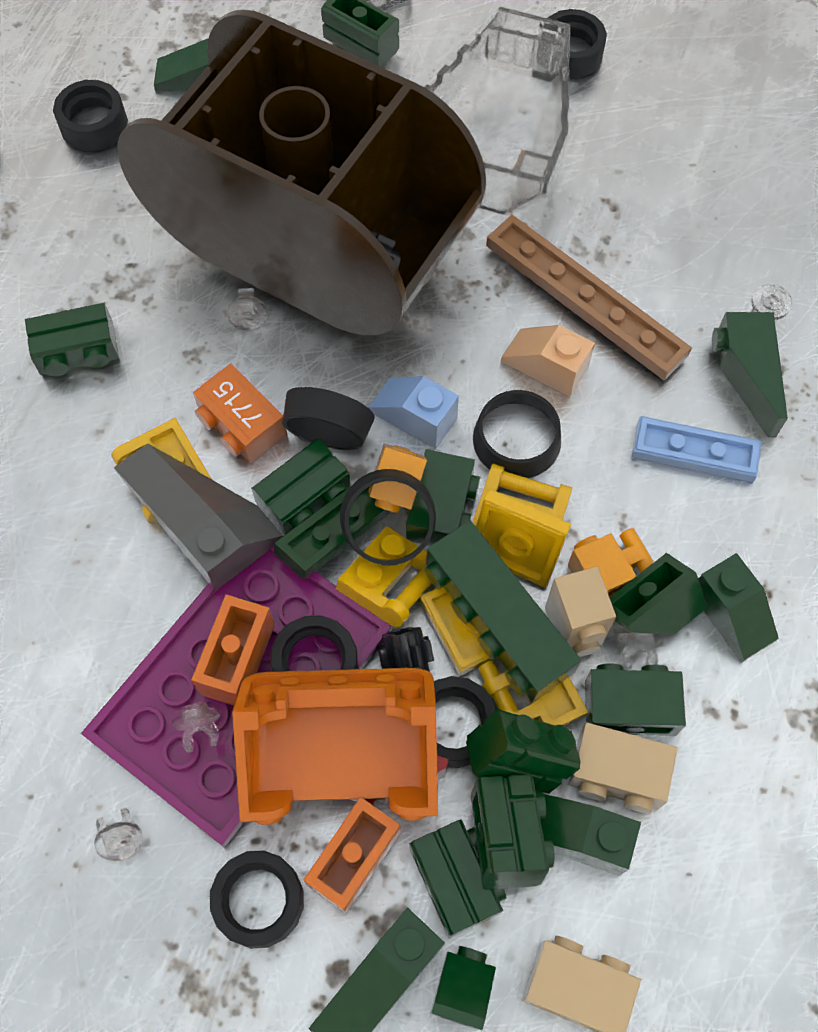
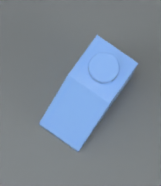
(417, 408)

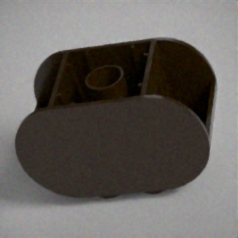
(291, 163)

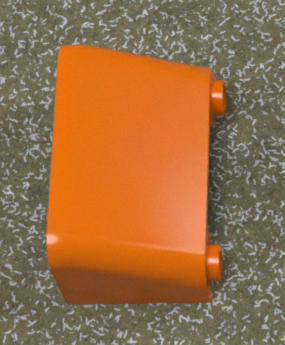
(336, 740)

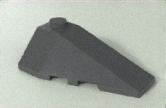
(203, 518)

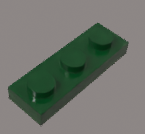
(321, 535)

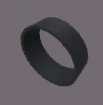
(327, 416)
(522, 467)
(382, 476)

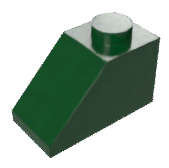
(660, 598)
(738, 607)
(464, 988)

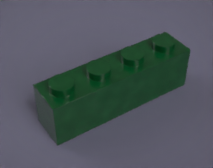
(501, 612)

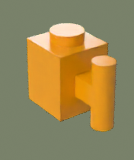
(392, 494)
(613, 563)

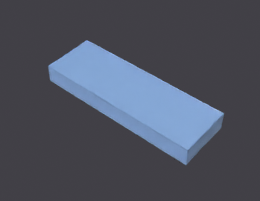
(696, 449)

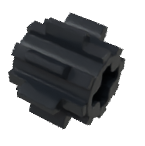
(405, 649)

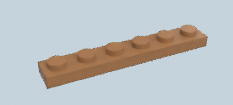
(588, 297)

